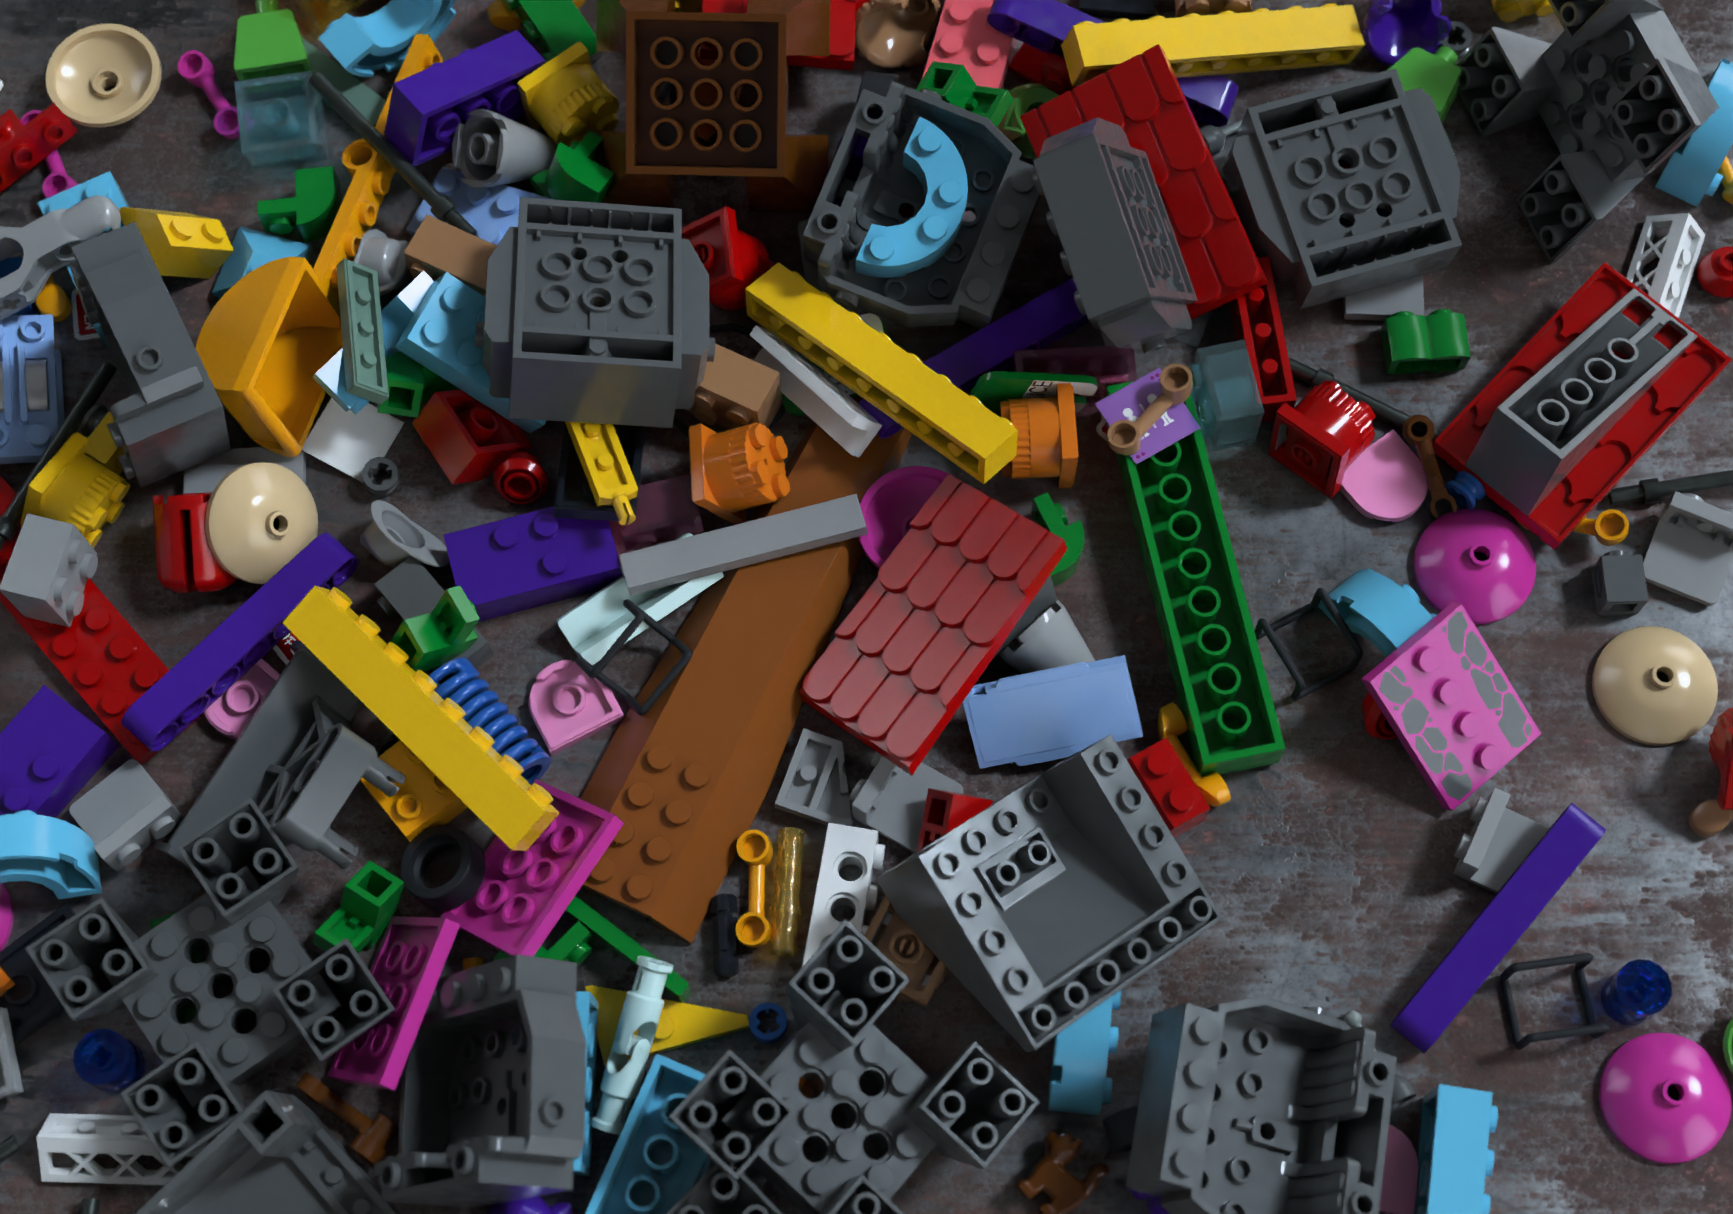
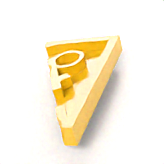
(678, 1024)

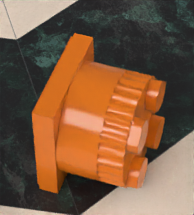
(1045, 436)
(736, 469)

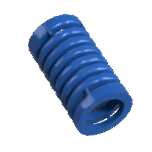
(486, 712)

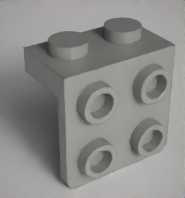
(1691, 548)
(896, 801)
(125, 814)
(1496, 842)

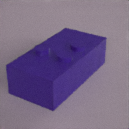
(434, 101)
(531, 561)
(48, 755)

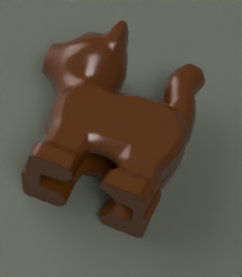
(1052, 1178)

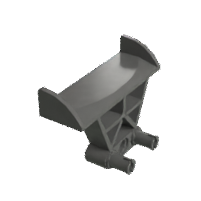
(294, 764)

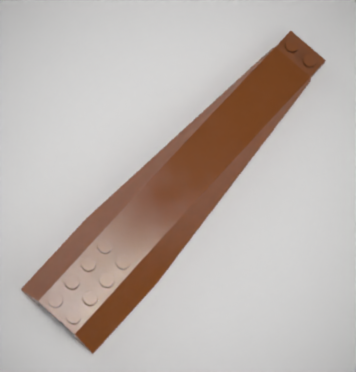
(710, 745)

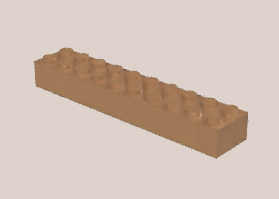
(733, 387)

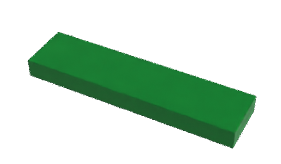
(622, 945)

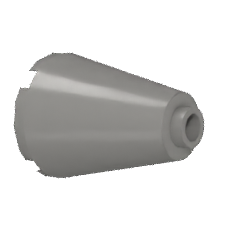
(499, 150)
(1047, 643)

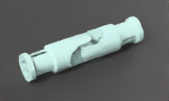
(624, 1077)

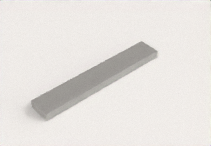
(743, 544)

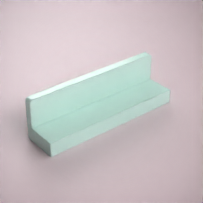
(602, 617)

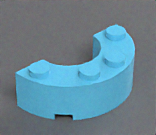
(385, 35)
(1696, 161)
(928, 235)
(394, 322)
(1379, 609)
(48, 854)
(1081, 1062)

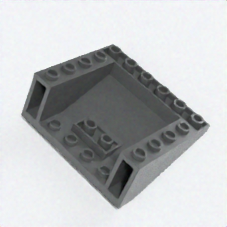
(1054, 894)

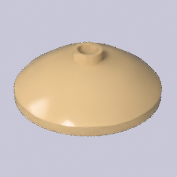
(92, 63)
(243, 515)
(1640, 703)

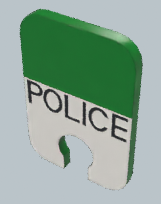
(1005, 385)

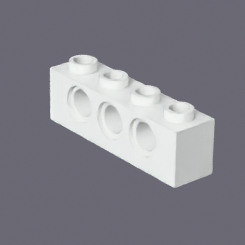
(844, 847)

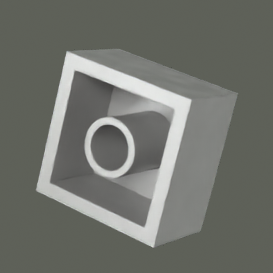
(49, 570)

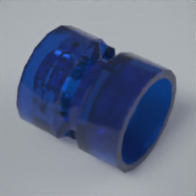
(1636, 992)
(108, 1061)

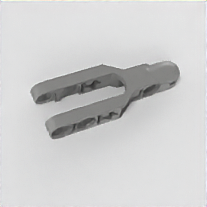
(48, 247)

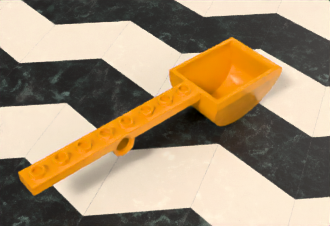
(285, 315)

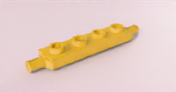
(605, 467)

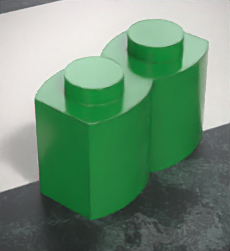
(1425, 342)

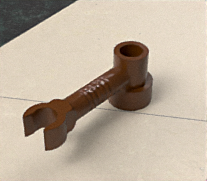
(1430, 466)
(372, 1134)

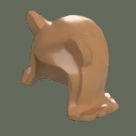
(895, 31)

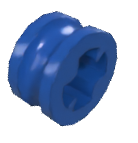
(1465, 490)
(755, 1024)

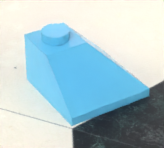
(252, 251)

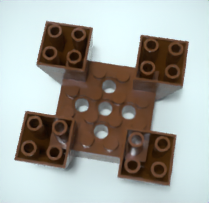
(661, 139)

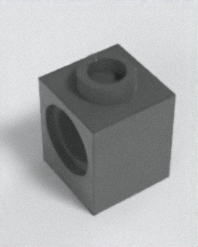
(1619, 583)

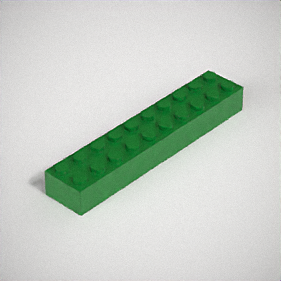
(1201, 606)

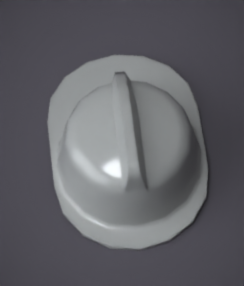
(386, 258)
(395, 538)

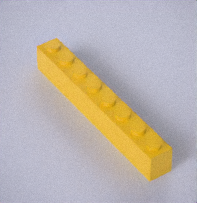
(1219, 42)
(882, 372)
(422, 718)

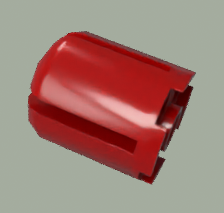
(182, 547)

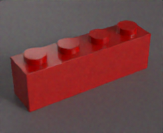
(1259, 324)

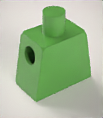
(269, 43)
(1431, 73)

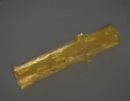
(785, 909)

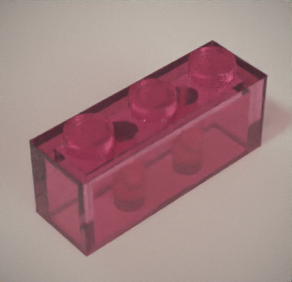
(1105, 363)

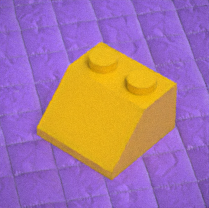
(181, 241)

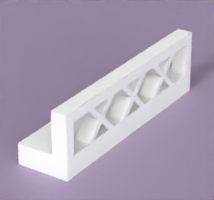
(1676, 263)
(817, 394)
(101, 1134)

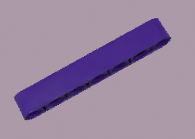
(1047, 24)
(993, 347)
(235, 644)
(1497, 928)

